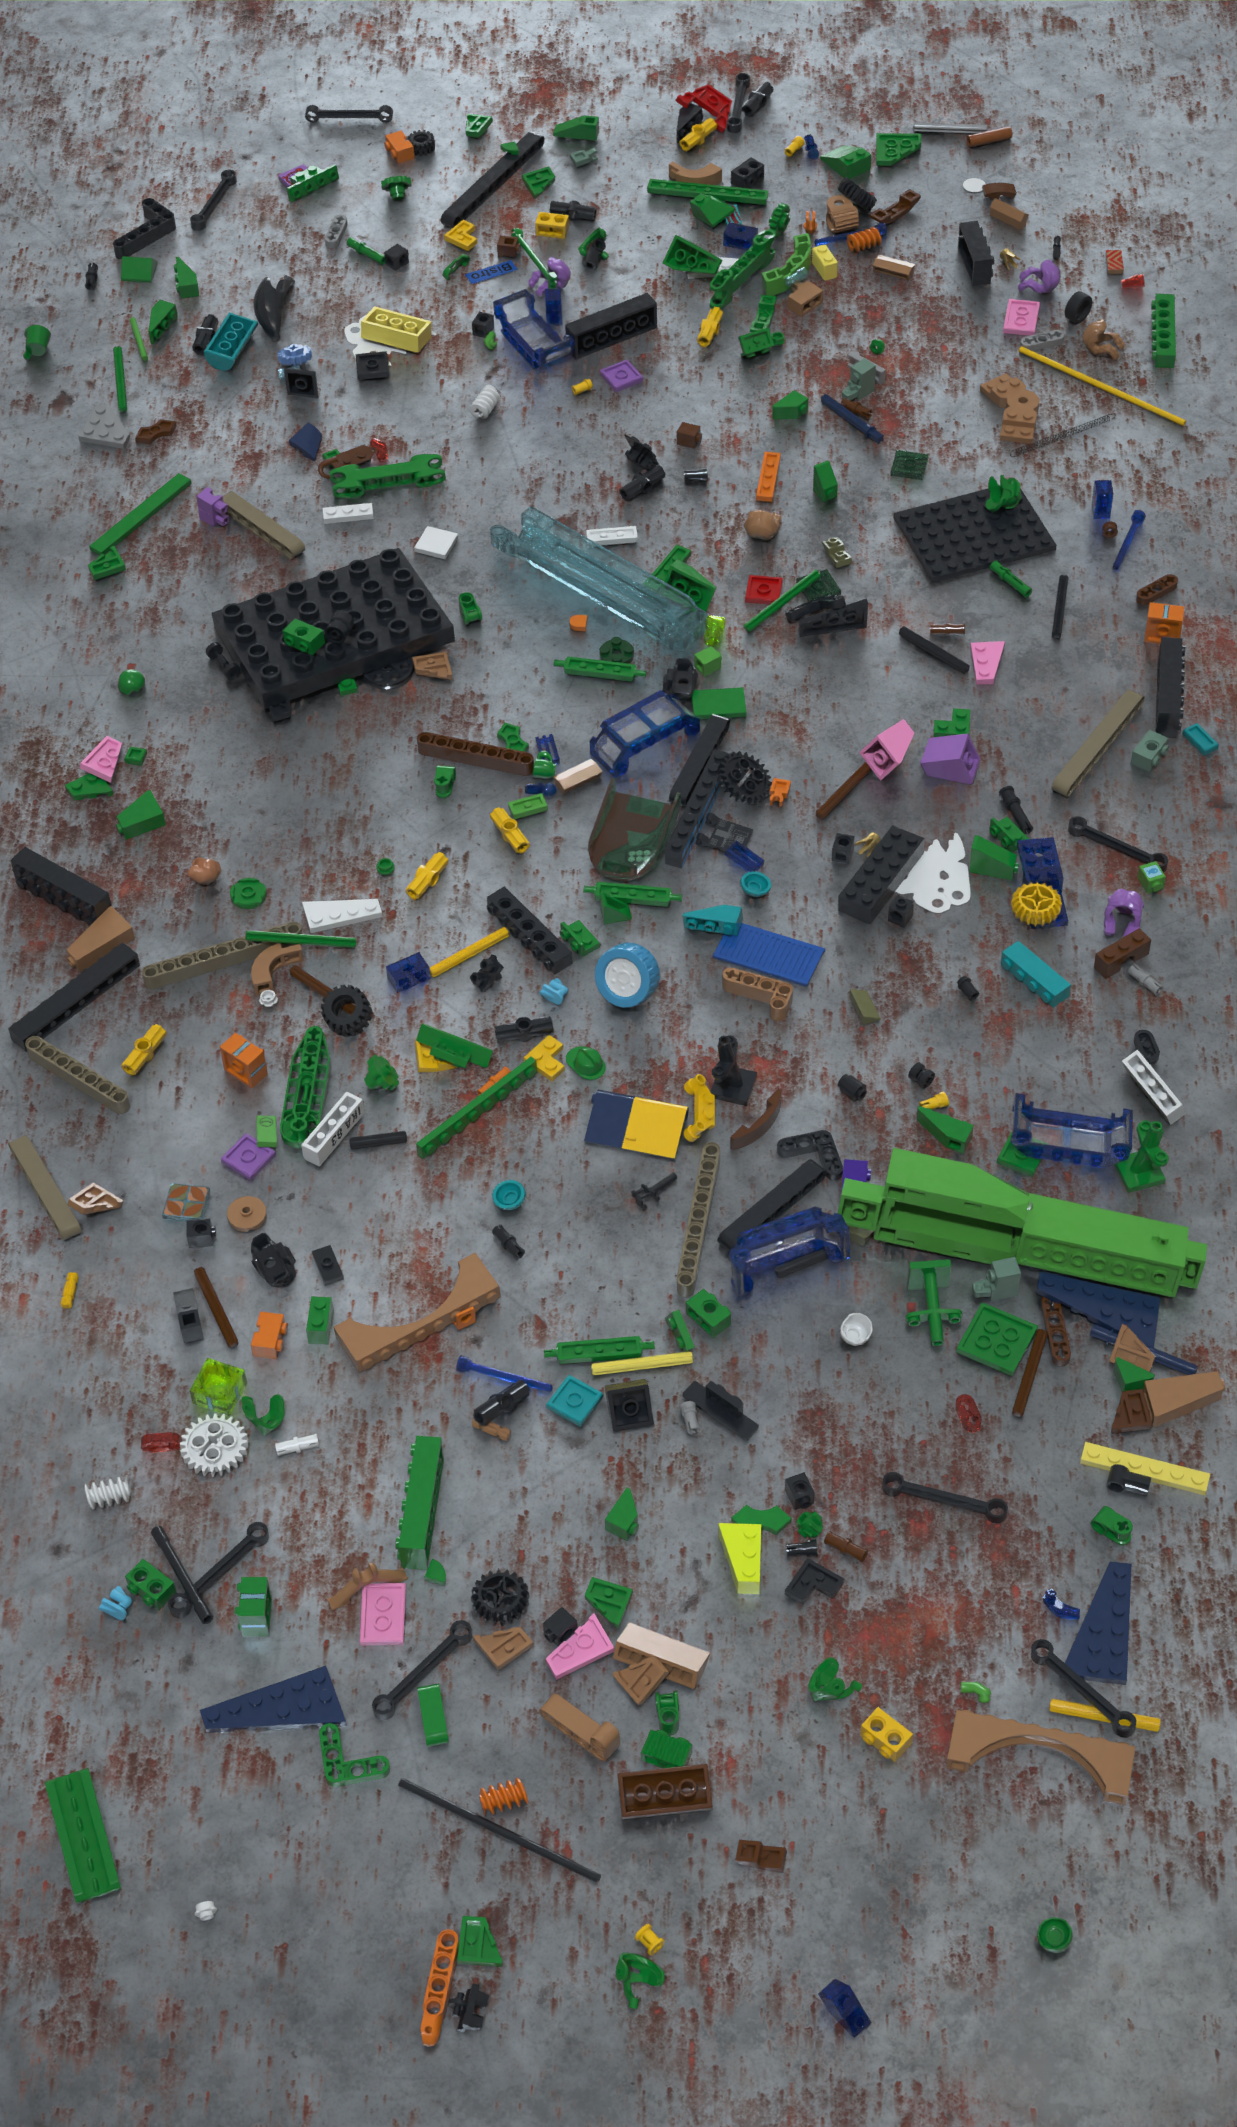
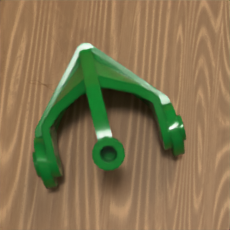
(601, 233)
(274, 1415)
(832, 1687)
(649, 1973)

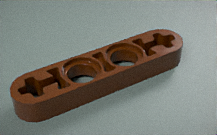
(1058, 1329)

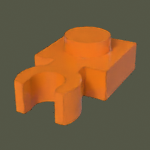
(779, 790)

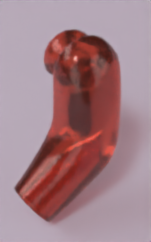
(382, 450)

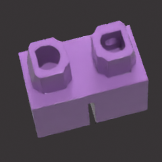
(212, 508)

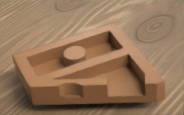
(433, 665)
(94, 1199)
(1132, 1349)
(503, 1646)
(642, 1678)

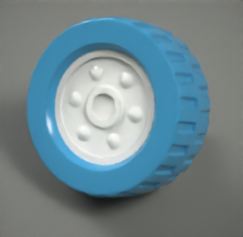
(627, 975)

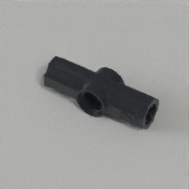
(757, 99)
(574, 210)
(205, 334)
(642, 482)
(524, 1029)
(493, 1408)

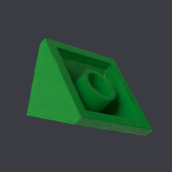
(138, 269)

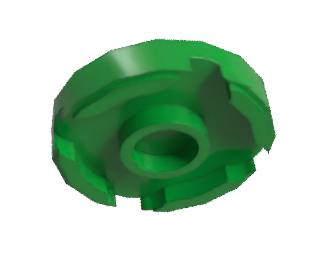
(248, 893)

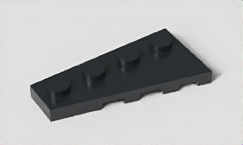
(836, 620)

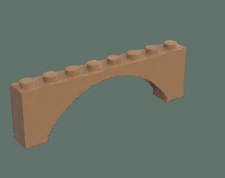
(372, 1344)
(1104, 1760)

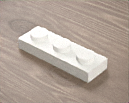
(348, 513)
(613, 535)

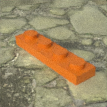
(768, 476)

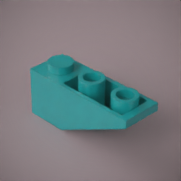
(717, 919)

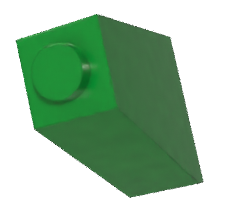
(140, 817)
(992, 860)

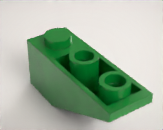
(579, 128)
(185, 280)
(161, 317)
(947, 1130)

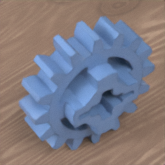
(294, 355)

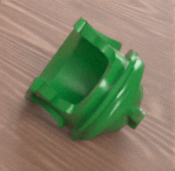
(1003, 495)

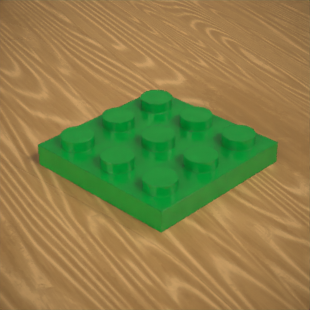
(997, 1339)

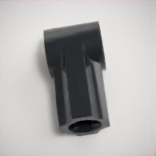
(593, 253)
(1121, 1480)

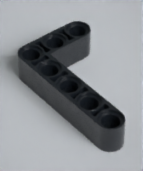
(159, 225)

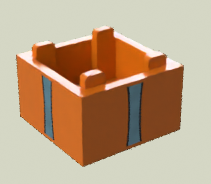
(1163, 621)
(243, 1060)

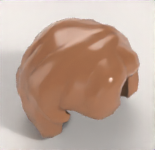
(204, 871)

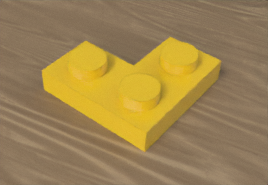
(461, 235)
(544, 1056)

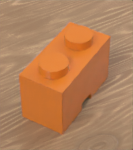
(398, 147)
(268, 1340)

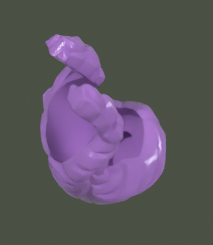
(555, 265)
(1048, 274)
(1125, 902)

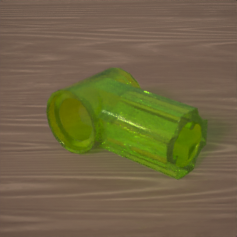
(715, 626)

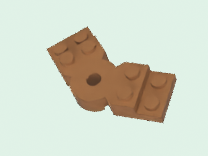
(1020, 406)

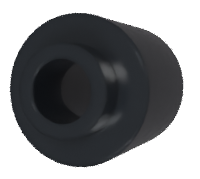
(852, 1087)

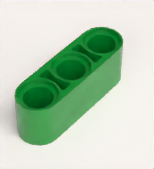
(433, 1715)

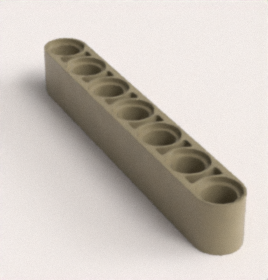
(263, 526)
(77, 1075)
(44, 1187)

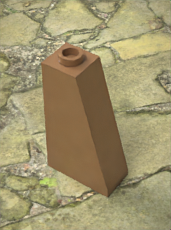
(99, 939)
(1181, 1395)

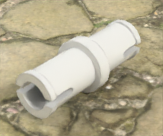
(297, 1444)

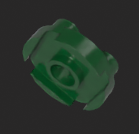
(617, 645)

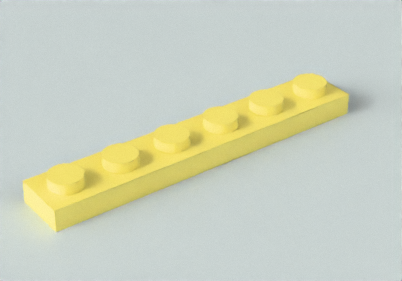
(1159, 1471)

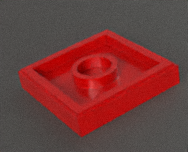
(763, 589)

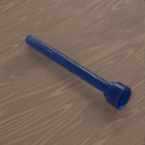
(881, 228)
(1137, 518)
(466, 1365)

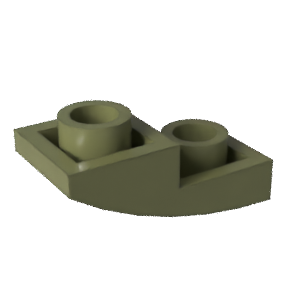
(836, 552)

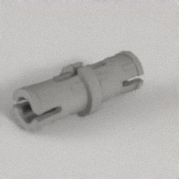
(1145, 979)

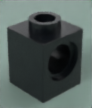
(396, 257)
(482, 324)
(843, 848)
(900, 911)
(200, 1233)
(796, 1484)
(559, 1627)

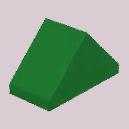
(613, 909)
(1130, 1376)

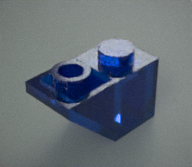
(845, 2007)

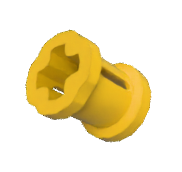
(649, 1939)

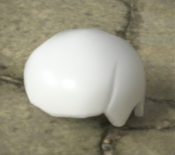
(856, 1329)

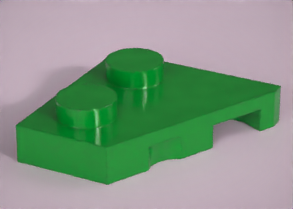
(477, 124)
(538, 180)
(106, 564)
(88, 787)
(477, 1943)

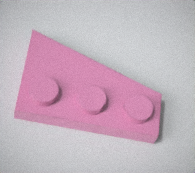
(986, 660)
(103, 759)
(580, 1649)

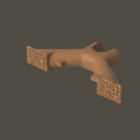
(365, 1578)

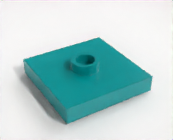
(574, 1400)

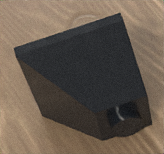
(301, 383)

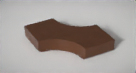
(149, 434)

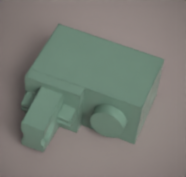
(861, 380)
(1000, 1282)

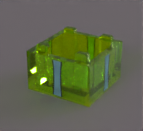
(218, 1386)

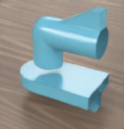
(554, 991)
(117, 1611)

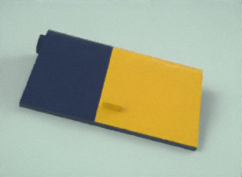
(636, 1124)

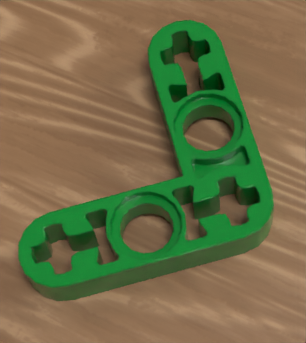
(344, 1769)

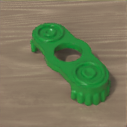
(461, 260)

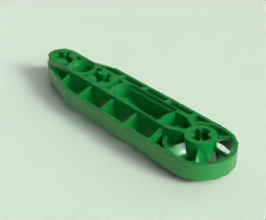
(296, 1121)

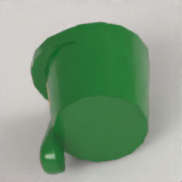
(36, 341)

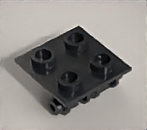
(640, 453)

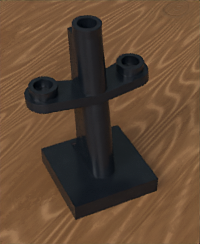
(731, 1082)

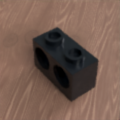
(747, 173)

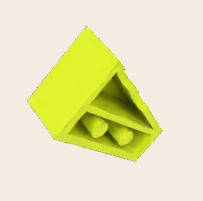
(742, 1552)

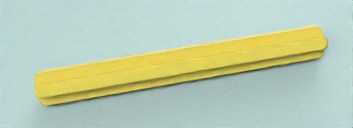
(642, 1363)

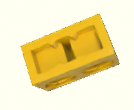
(552, 225)
(890, 1731)

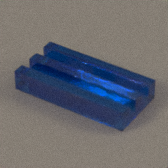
(545, 740)
(742, 858)

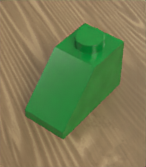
(790, 407)
(824, 481)
(623, 1517)

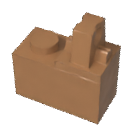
(804, 298)

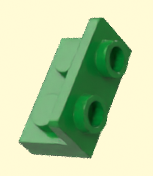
(756, 341)
(1006, 833)
(579, 938)

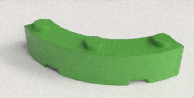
(773, 280)

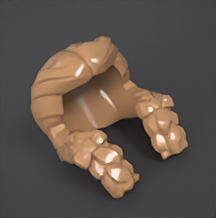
(1095, 334)
(762, 524)

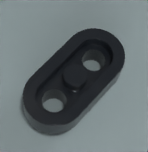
(1147, 1048)

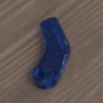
(1059, 1608)

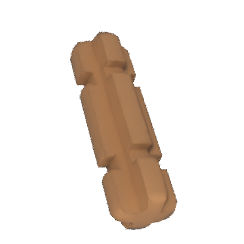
(494, 1429)

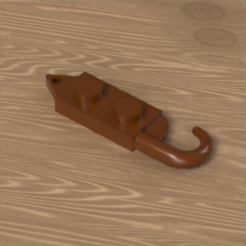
(358, 456)

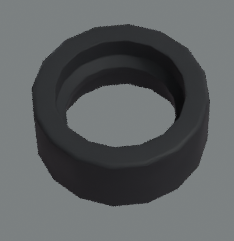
(1078, 307)

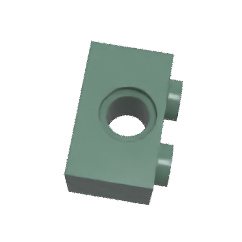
(1149, 751)

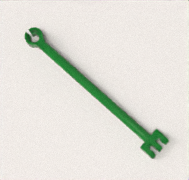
(550, 276)

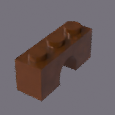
(1134, 945)

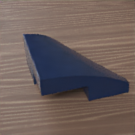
(307, 441)

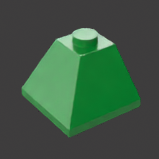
(710, 209)

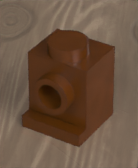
(508, 246)

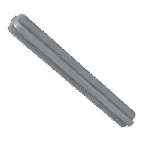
(949, 128)

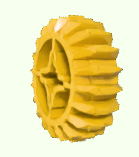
(1025, 901)

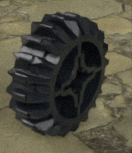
(857, 194)
(508, 1606)

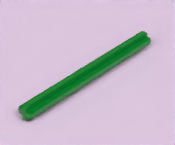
(120, 380)
(782, 600)
(300, 939)

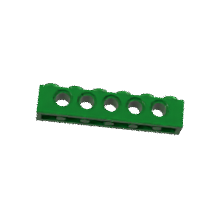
(1163, 330)

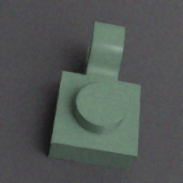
(581, 157)

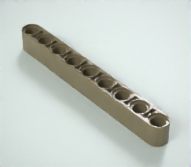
(1097, 743)
(211, 958)
(694, 1244)

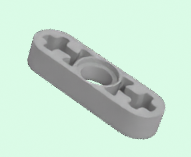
(338, 224)
(1051, 338)

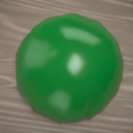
(130, 681)
(1055, 1935)

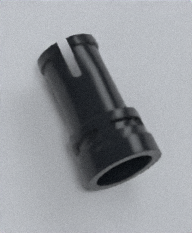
(700, 474)
(801, 1549)

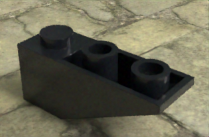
(687, 118)
(188, 1315)

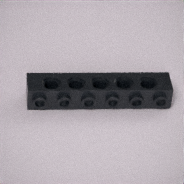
(529, 930)

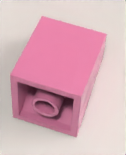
(888, 749)

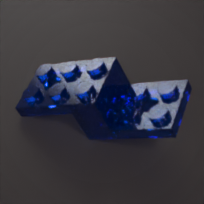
(1044, 870)

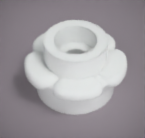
(268, 998)
(205, 1910)

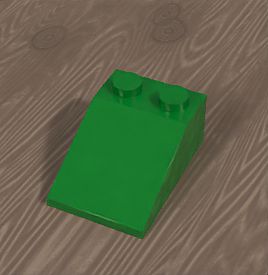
(848, 161)
(691, 583)

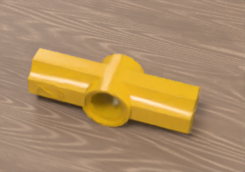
(698, 134)
(710, 327)
(509, 830)
(427, 876)
(144, 1049)

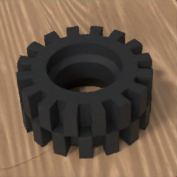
(422, 142)

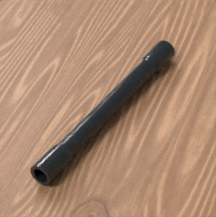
(199, 1605)

